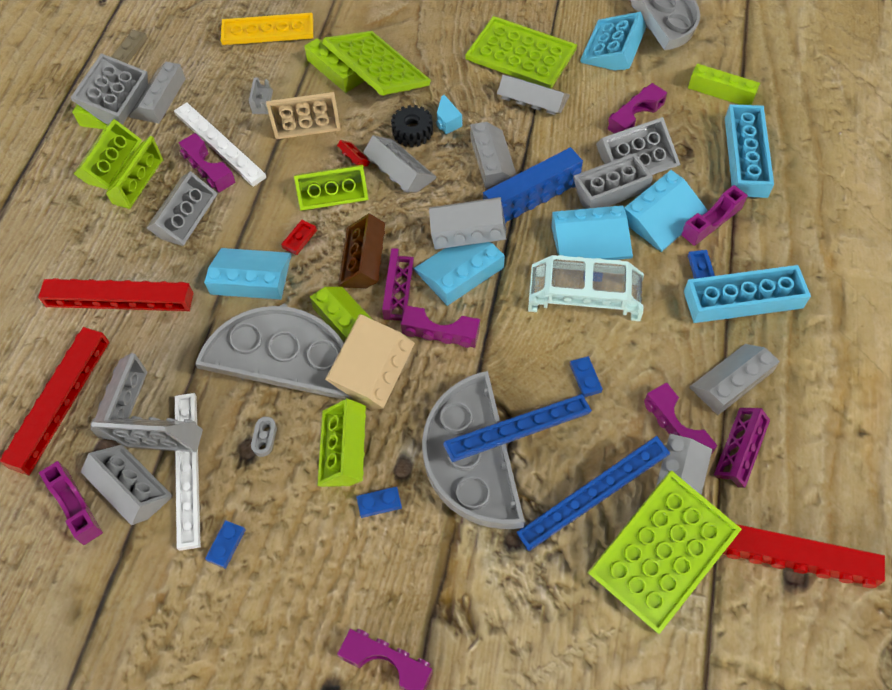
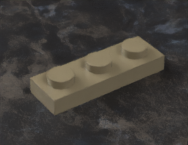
(130, 46)

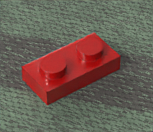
(353, 153)
(299, 237)

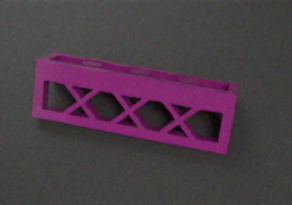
(391, 283)
(748, 446)

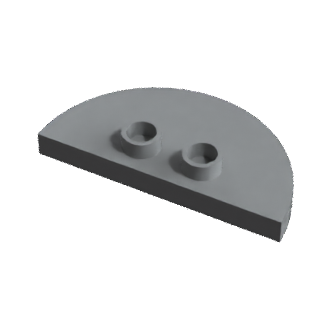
(669, 20)
(275, 348)
(479, 485)

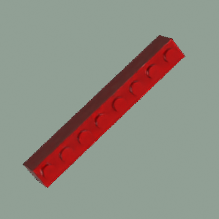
(116, 294)
(54, 401)
(808, 556)

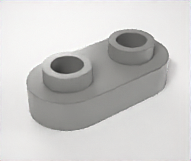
(263, 437)

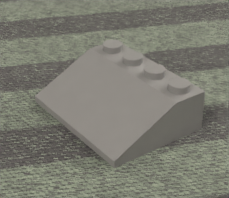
(110, 89)
(648, 141)
(152, 433)

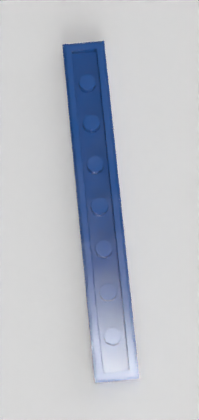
(516, 428)
(593, 493)

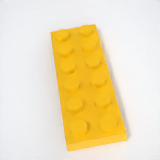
(267, 28)

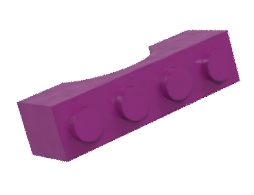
(649, 99)
(216, 174)
(702, 225)
(462, 332)
(662, 403)
(78, 515)
(360, 649)

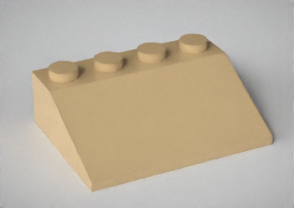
(304, 115)
(370, 362)

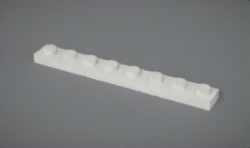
(220, 144)
(187, 482)

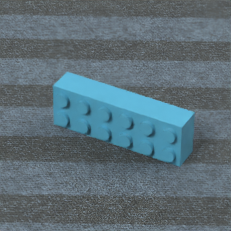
(749, 150)
(746, 294)

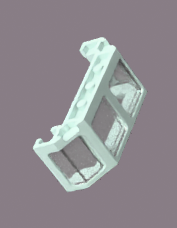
(587, 284)

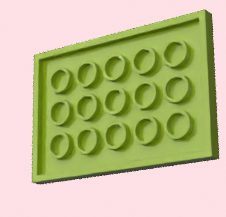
(521, 52)
(376, 62)
(664, 551)

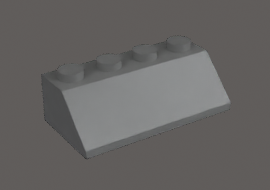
(159, 93)
(532, 94)
(491, 154)
(398, 164)
(612, 182)
(182, 210)
(467, 223)
(734, 377)
(121, 391)
(687, 460)
(125, 483)

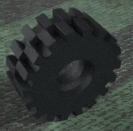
(412, 134)

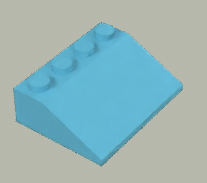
(615, 41)
(663, 210)
(592, 233)
(460, 269)
(248, 273)

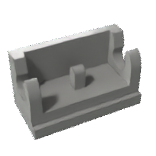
(259, 96)

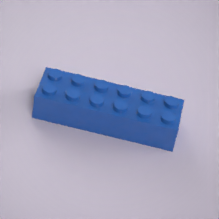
(537, 184)

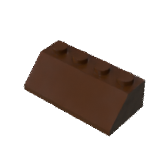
(362, 253)

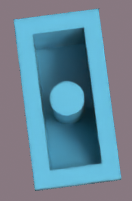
(448, 116)

